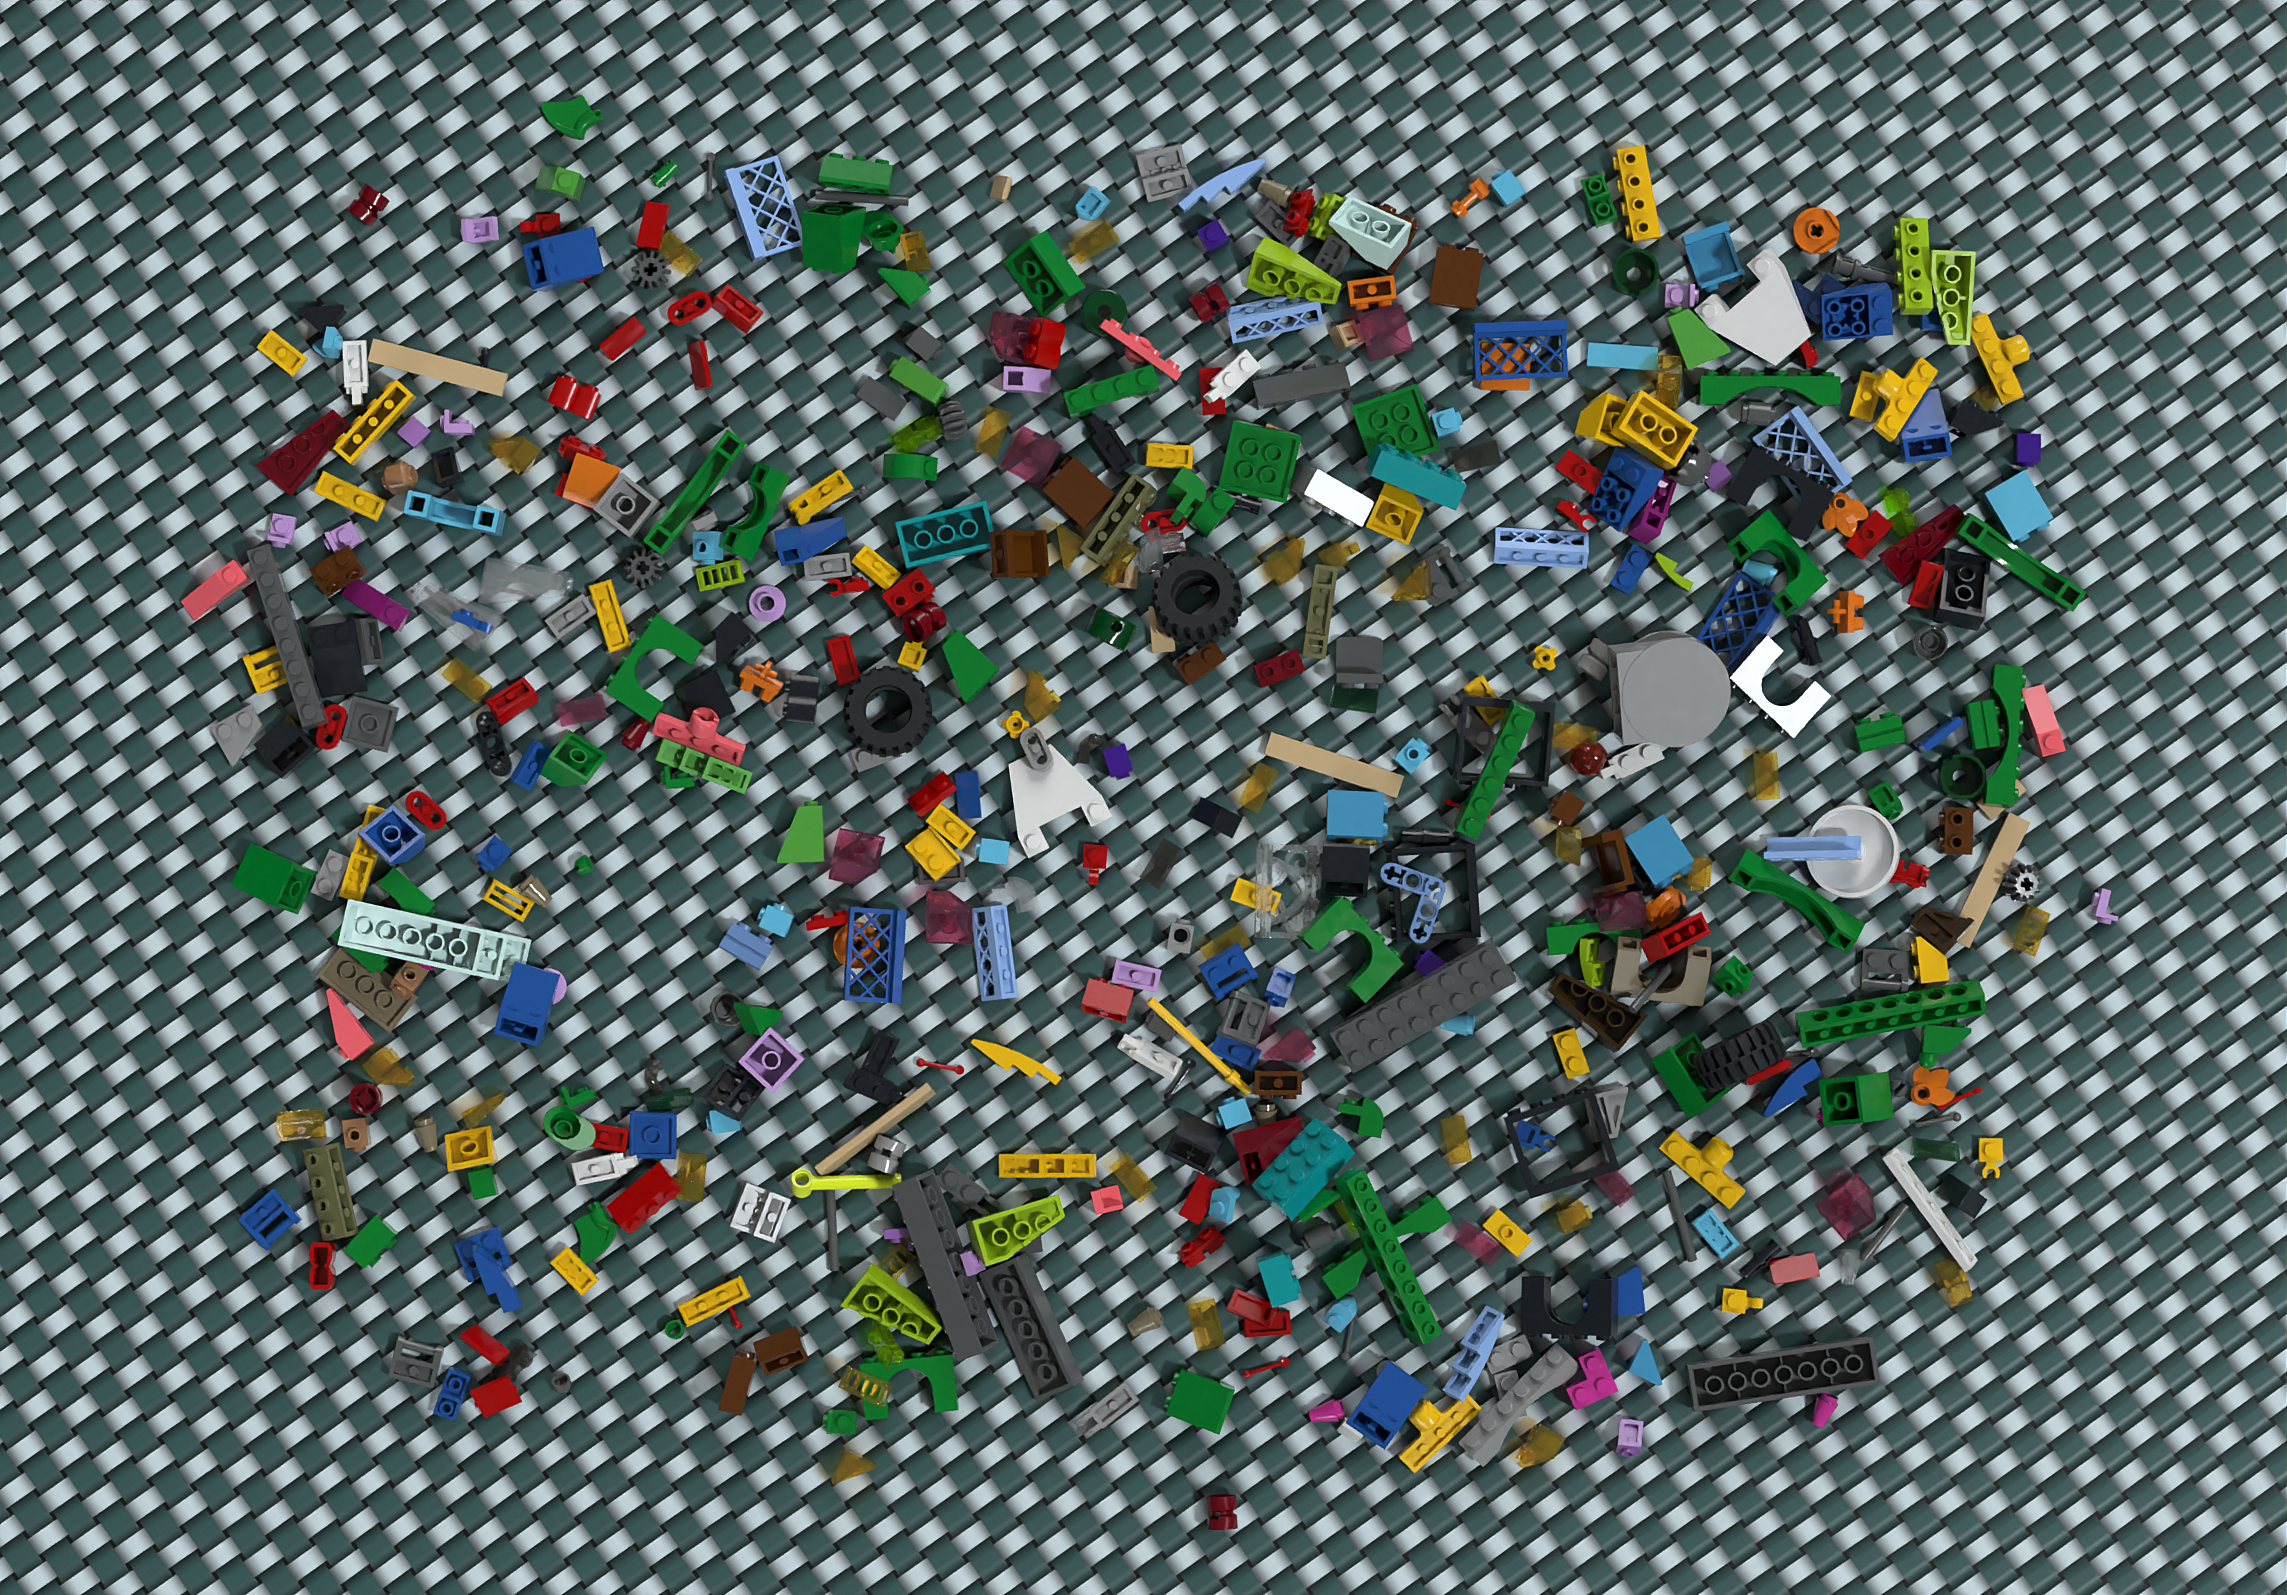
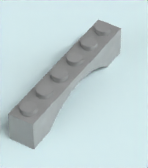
(1489, 1433)

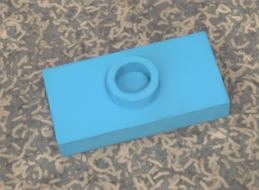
(1715, 1233)

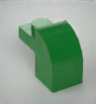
(910, 467)
(1188, 491)
(1212, 512)
(1370, 1116)

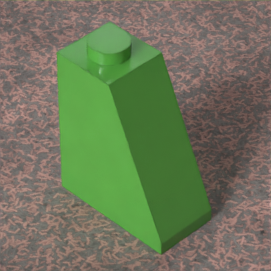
(560, 182)
(1693, 338)
(918, 380)
(805, 837)

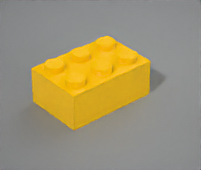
(1654, 430)

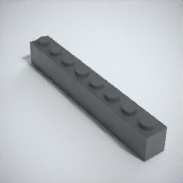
(287, 637)

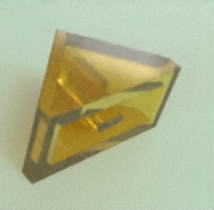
(915, 251)
(1069, 545)
(1416, 586)
(1954, 1282)
(852, 1465)

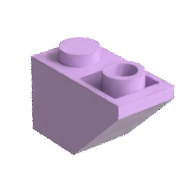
(1026, 380)

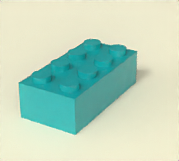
(1416, 476)
(945, 534)
(1303, 1169)
(1276, 1274)

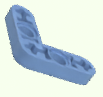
(1422, 890)

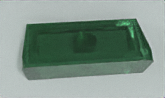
(1354, 699)
(670, 1100)
(1935, 1150)

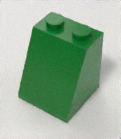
(831, 236)
(968, 665)
(273, 879)
(1856, 1099)
(1199, 1400)

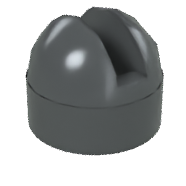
(1894, 1084)
(556, 1382)

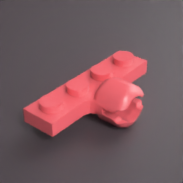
(1139, 349)
(700, 735)

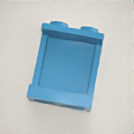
(1712, 257)
(1356, 815)
(1660, 852)

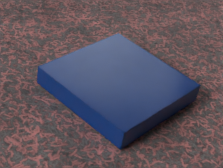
(1939, 734)
(653, 1134)

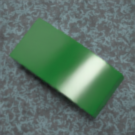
(1599, 200)

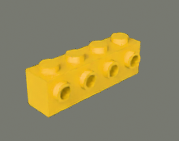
(1637, 194)
(374, 423)

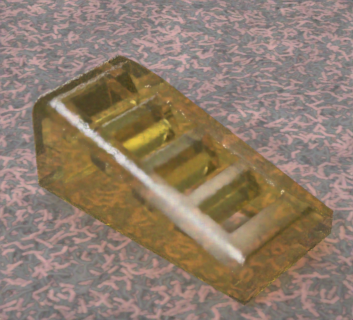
(2023, 927)
(479, 1112)
(903, 1250)
(884, 1393)

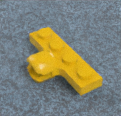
(1999, 358)
(1901, 396)
(1705, 1165)
(1436, 1429)

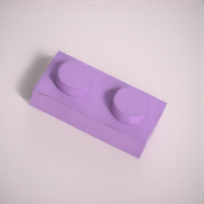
(1136, 976)

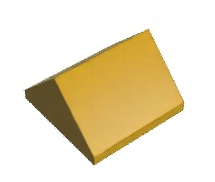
(470, 1148)

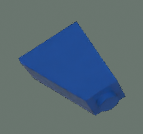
(1629, 1293)

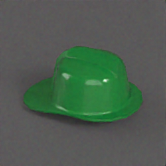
(882, 230)
(568, 1128)

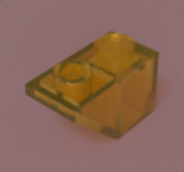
(1668, 380)
(518, 451)
(1286, 564)
(1038, 699)
(387, 1070)
(1542, 1446)

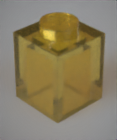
(1700, 875)
(1574, 1217)

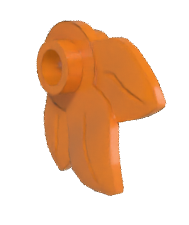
(1844, 518)
(1933, 1084)

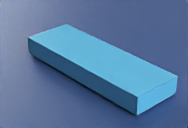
(1622, 356)

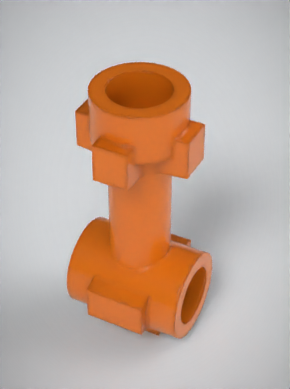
(1479, 189)

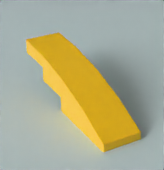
(360, 862)
(1007, 1057)
(1047, 1165)

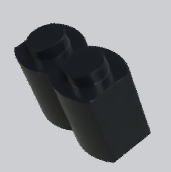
(802, 699)

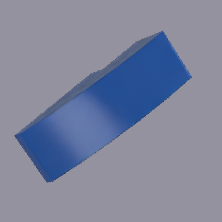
(1792, 1087)
(496, 1280)

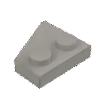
(237, 733)
(1612, 1108)

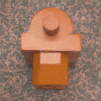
(1844, 612)
(762, 677)

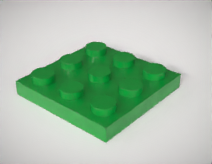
(1398, 420)
(1260, 461)

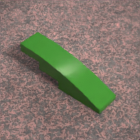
(703, 766)

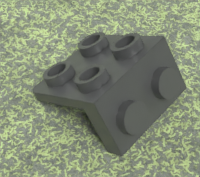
(1359, 662)

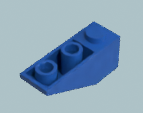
(807, 540)

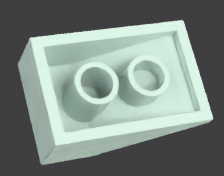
(1371, 231)

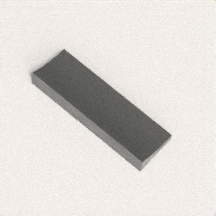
(1031, 1327)

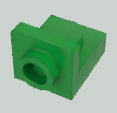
(681, 781)
(1886, 800)
(581, 1096)
(840, 1421)

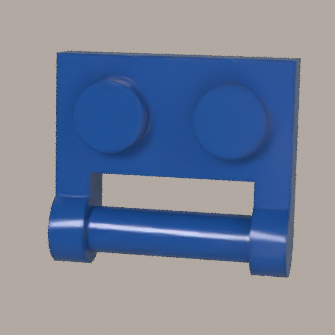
(1223, 966)
(264, 1213)
(489, 1240)

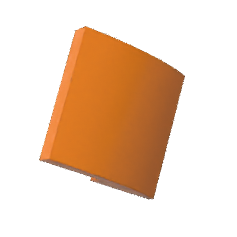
(1509, 367)
(589, 480)

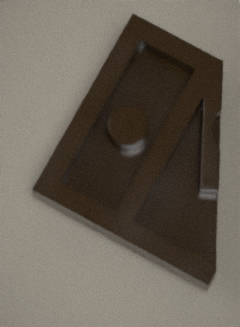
(1940, 928)

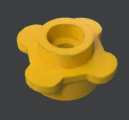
(1549, 653)
(1015, 731)

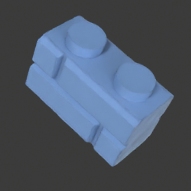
(746, 946)

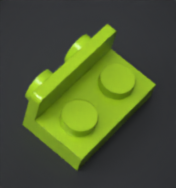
(1326, 207)

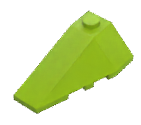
(1284, 272)
(1953, 287)
(1006, 1232)

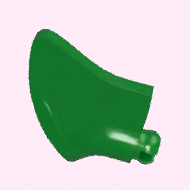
(571, 117)
(595, 1232)

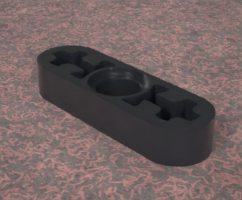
(493, 762)

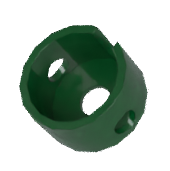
(1641, 260)
(1090, 310)
(1100, 628)
(1974, 772)

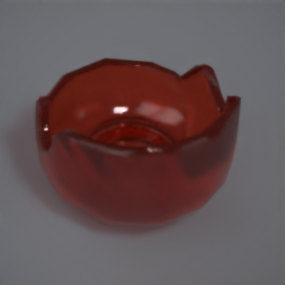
(1588, 758)

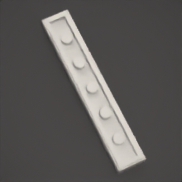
(1930, 1209)

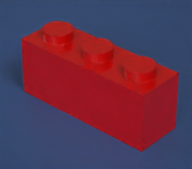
(1675, 937)
(644, 1198)

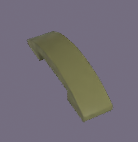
(1320, 611)

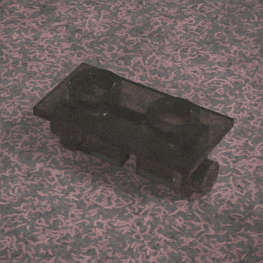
(520, 1359)

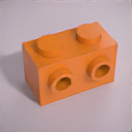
(1371, 291)

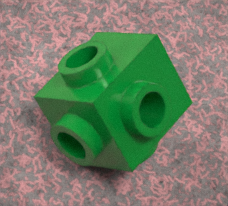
(1733, 977)

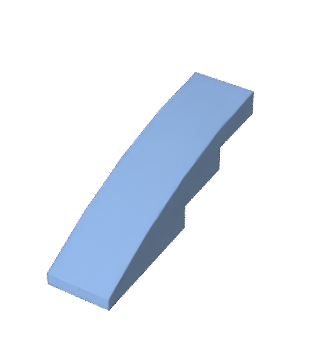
(1229, 180)
(1476, 1351)

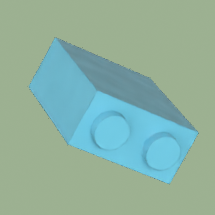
(2018, 507)

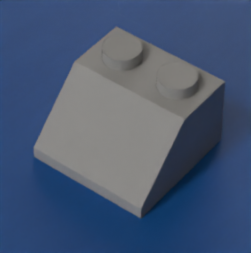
(627, 506)

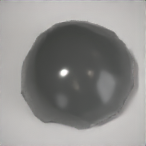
(1929, 642)
(723, 1011)

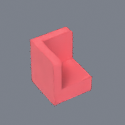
(1107, 1199)

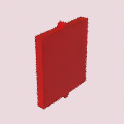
(495, 1396)

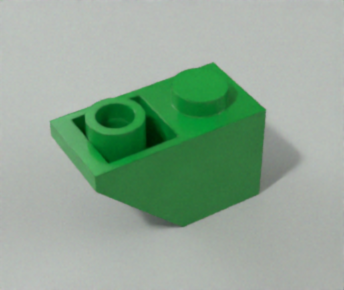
(1942, 1039)

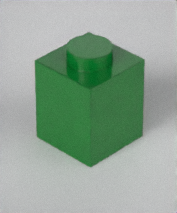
(482, 1182)

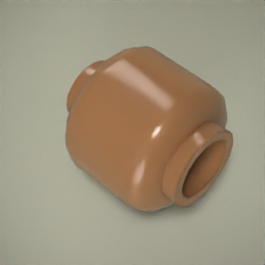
(399, 478)

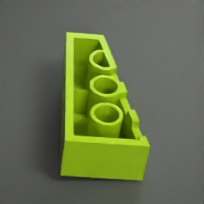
(893, 1305)

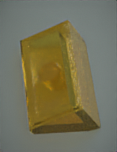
(1119, 563)
(1569, 844)
(301, 1124)
(691, 1176)
(1206, 1324)

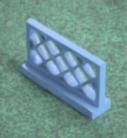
(744, 208)
(1815, 442)

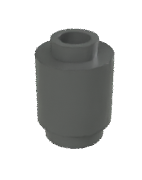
(1757, 413)
(1317, 1236)

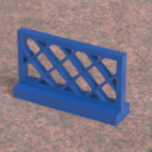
(1520, 329)
(1763, 624)
(894, 955)

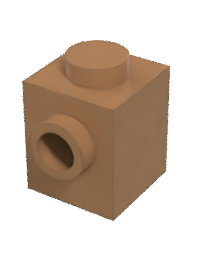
(408, 980)
(356, 1133)

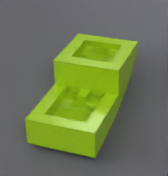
(1667, 566)
(1591, 968)

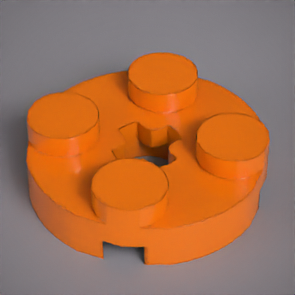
(1829, 232)
(1664, 908)
(840, 945)

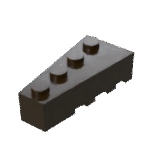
(1597, 1012)

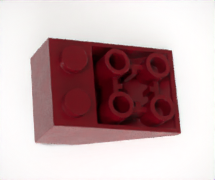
(1263, 1144)

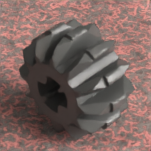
(656, 276)
(952, 420)
(637, 573)
(2019, 891)

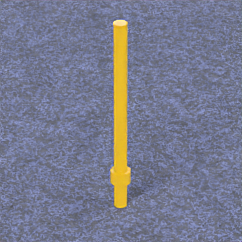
(1231, 1075)

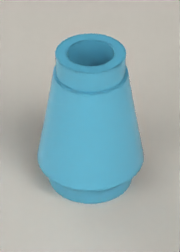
(1760, 572)
(1460, 1024)

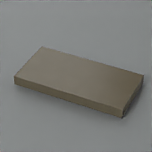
(364, 990)

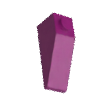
(1649, 520)
(377, 604)

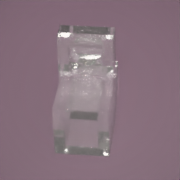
(1153, 545)
(1021, 891)

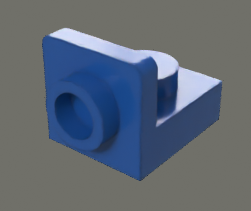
(493, 854)
(1279, 987)

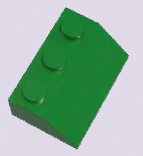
(856, 174)
(1044, 274)
(1682, 1078)

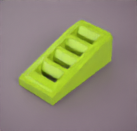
(738, 569)

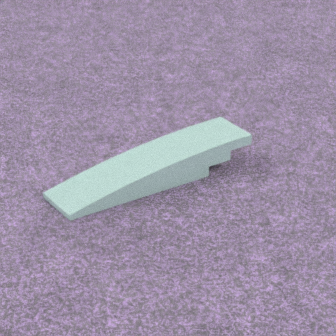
(431, 941)

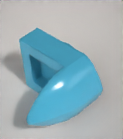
(1091, 204)
(330, 345)
(1223, 1203)
(1341, 1313)

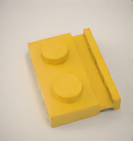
(933, 853)

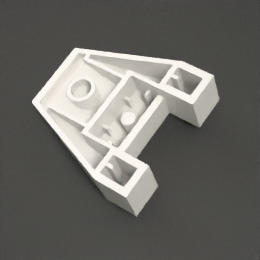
(1767, 318)
(1049, 795)

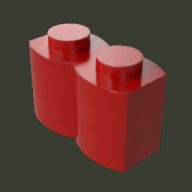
(1044, 343)
(575, 398)
(322, 1257)

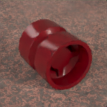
(368, 205)
(1201, 305)
(924, 622)
(365, 1098)
(1222, 1512)

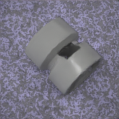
(1595, 661)
(883, 1162)

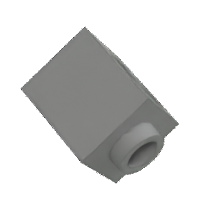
(1183, 947)

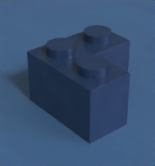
(1811, 300)

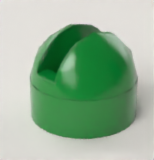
(584, 864)
(1927, 1060)
(673, 1325)

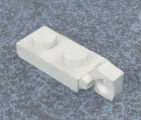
(355, 370)
(1232, 376)
(1632, 760)
(1151, 1056)
(602, 1167)

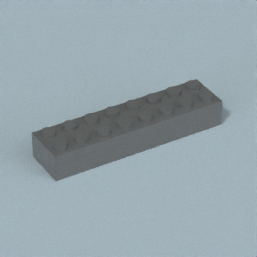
(1422, 1005)
(939, 1256)
(1782, 1373)

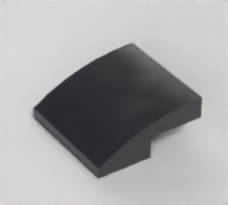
(706, 692)
(732, 1093)

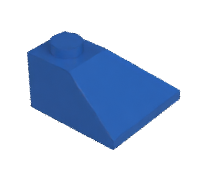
(393, 836)

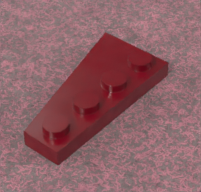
(300, 456)
(1923, 543)

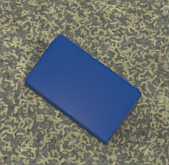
(968, 795)

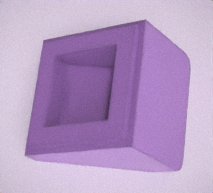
(414, 432)
(1718, 476)

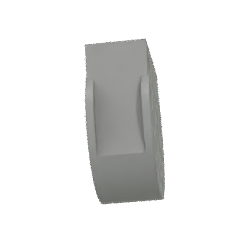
(1666, 690)

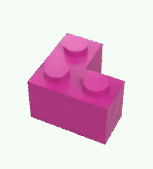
(1597, 1381)

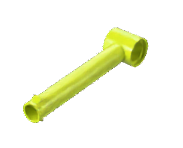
(839, 1182)

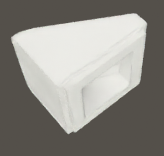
(1349, 1432)

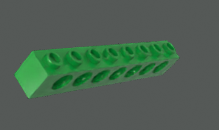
(1890, 1013)
(1387, 1256)

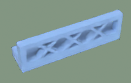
(1274, 311)
(1541, 551)
(1813, 848)
(997, 952)

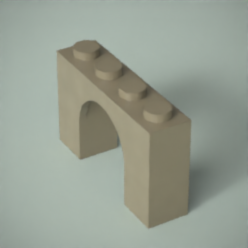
(1684, 988)

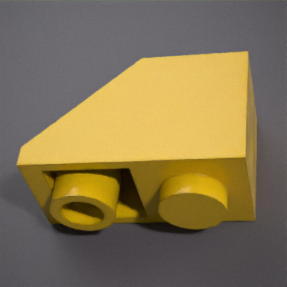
(1930, 963)

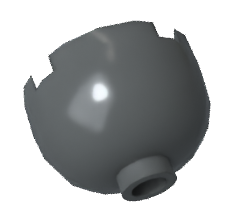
(1692, 467)

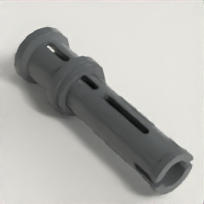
(1855, 270)

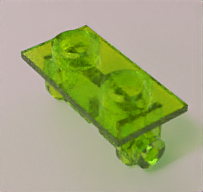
(927, 431)
(1900, 502)
(880, 1339)

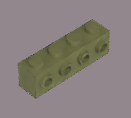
(1119, 519)
(330, 1192)

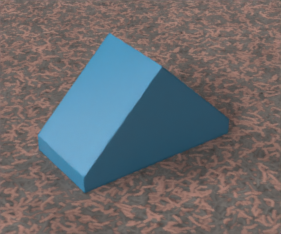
(1643, 1364)

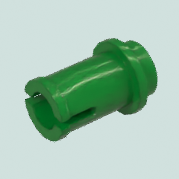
(664, 174)

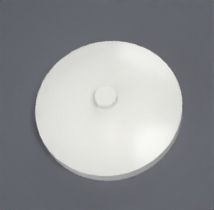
(1878, 849)

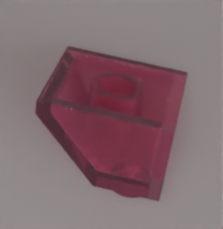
(1385, 332)
(1009, 336)
(1031, 456)
(855, 856)
(1620, 911)
(947, 919)
(1292, 1048)
(1849, 1206)

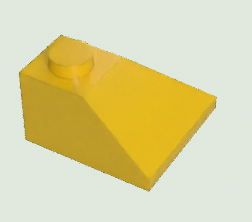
(1599, 418)
(1395, 514)

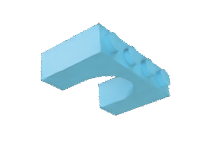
(454, 514)

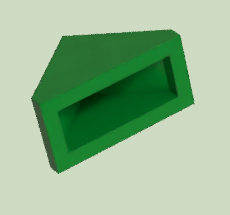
(756, 1018)

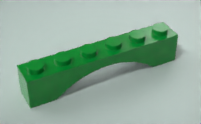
(1818, 390)
(696, 493)
(2019, 562)
(2006, 688)
(1501, 758)
(1761, 876)
(1426, 1218)

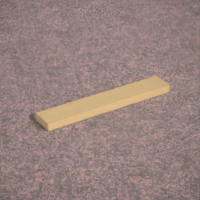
(438, 367)
(1333, 765)
(1992, 873)
(871, 1132)

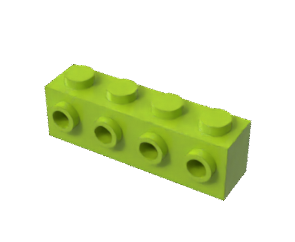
(1913, 266)

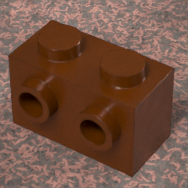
(338, 571)
(1199, 663)
(1565, 808)
(1956, 831)
(1278, 1083)
(781, 1349)

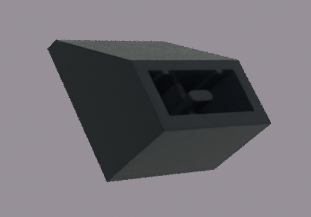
(1971, 421)
(730, 637)
(286, 747)
(1345, 870)
(1195, 1142)

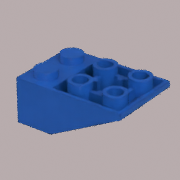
(562, 259)
(1857, 312)
(1925, 431)
(1624, 487)
(527, 1004)
(1386, 1405)

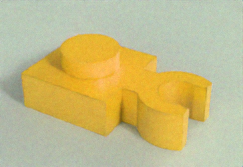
(912, 655)
(1990, 1151)

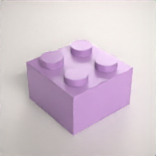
(771, 1060)

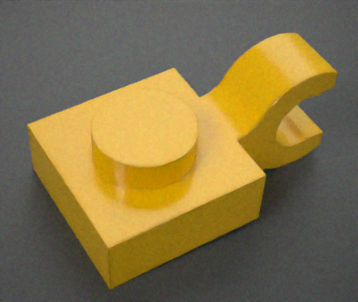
(1736, 1301)

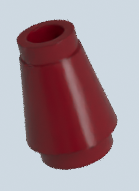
(635, 734)

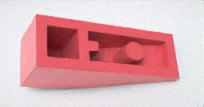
(216, 589)
(2042, 721)
(348, 1030)

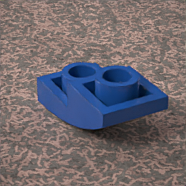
(452, 1393)

